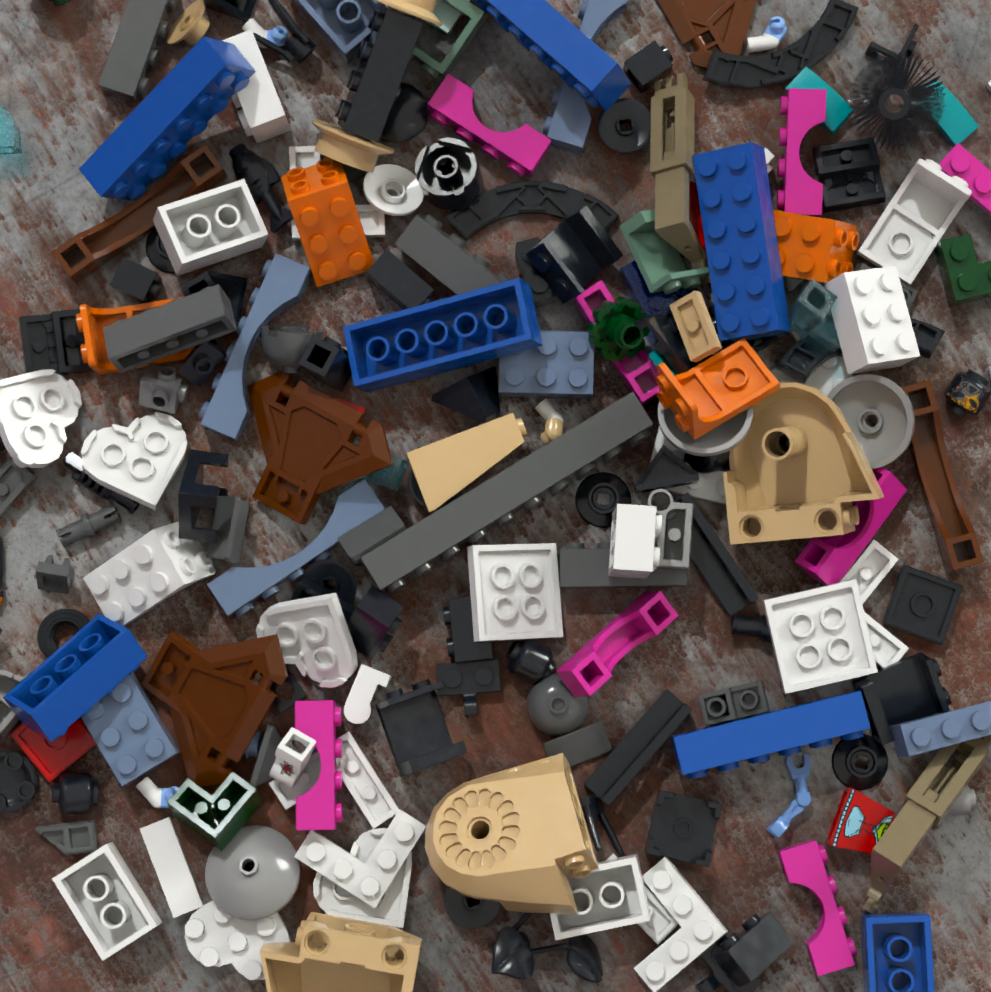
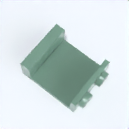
(656, 258)

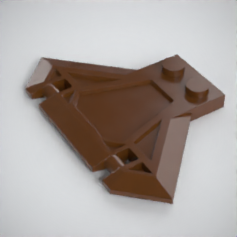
(722, 19)
(310, 445)
(216, 698)

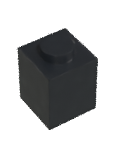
(648, 66)
(136, 281)

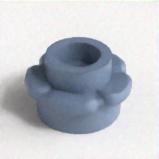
(255, 745)

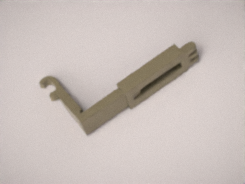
(672, 164)
(923, 807)

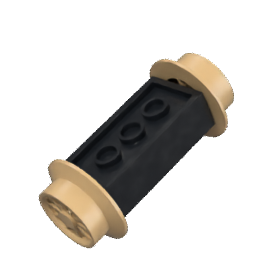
(374, 84)

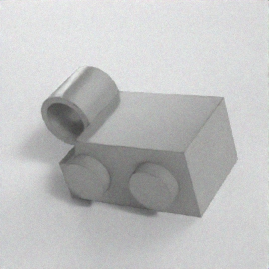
(675, 532)

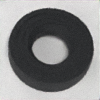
(52, 622)

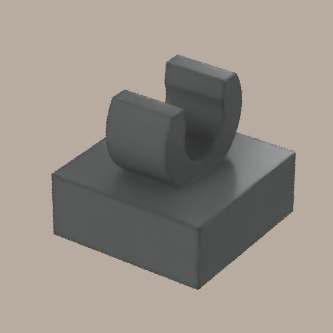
(54, 576)

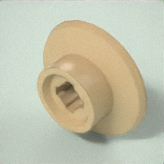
(190, 25)

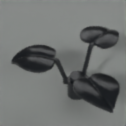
(516, 960)

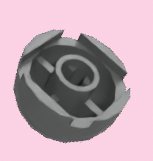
(287, 344)
(554, 707)

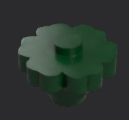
(615, 329)

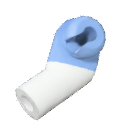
(276, 35)
(771, 37)
(156, 796)

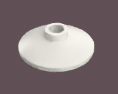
(393, 190)

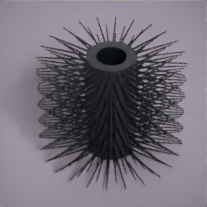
(896, 116)

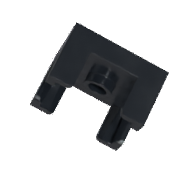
(195, 494)
(682, 827)

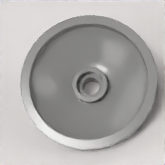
(877, 396)
(710, 444)
(259, 891)

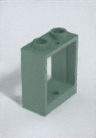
(477, 19)

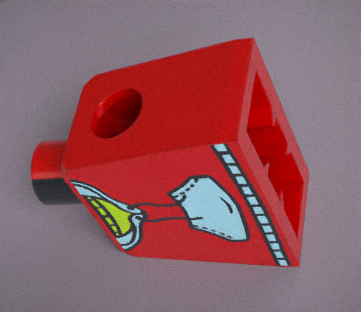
(858, 822)

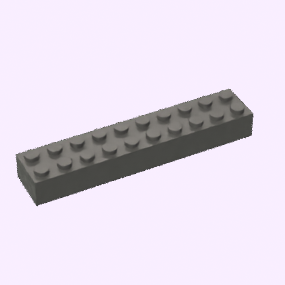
(507, 493)

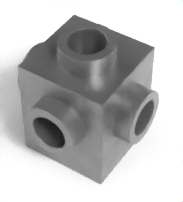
(162, 388)

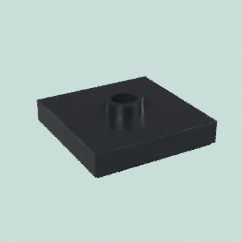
(922, 604)

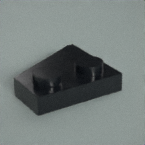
(669, 340)

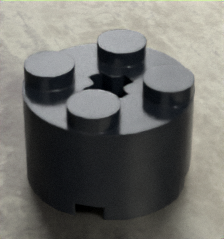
(448, 174)

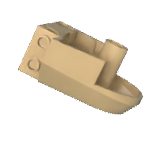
(799, 489)
(514, 838)
(342, 957)

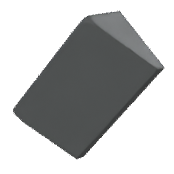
(580, 744)

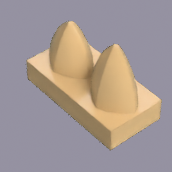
(695, 326)

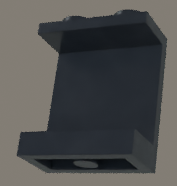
(573, 254)
(902, 694)
(417, 728)

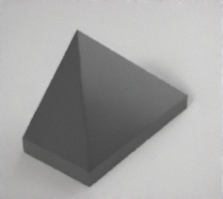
(266, 756)

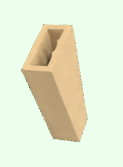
(459, 460)

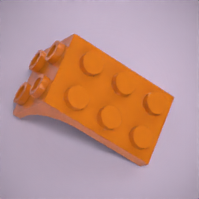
(327, 221)
(814, 246)
(91, 323)
(715, 388)

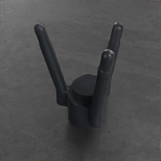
(298, 43)
(592, 811)

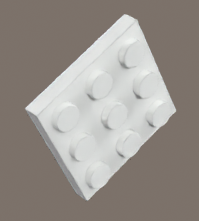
(514, 592)
(820, 636)

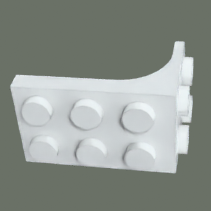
(915, 219)
(148, 573)

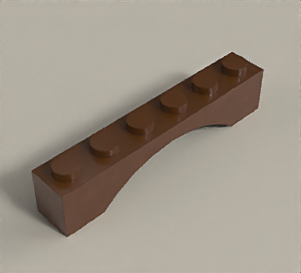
(106, 240)
(948, 516)

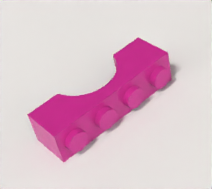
(520, 148)
(965, 166)
(799, 191)
(636, 372)
(831, 557)
(637, 623)
(319, 806)
(828, 946)

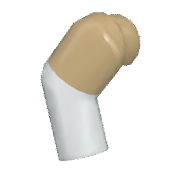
(554, 421)

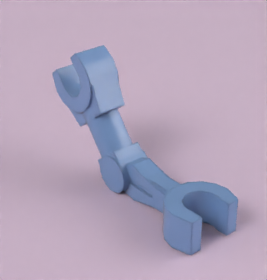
(802, 795)

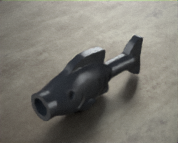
(260, 177)

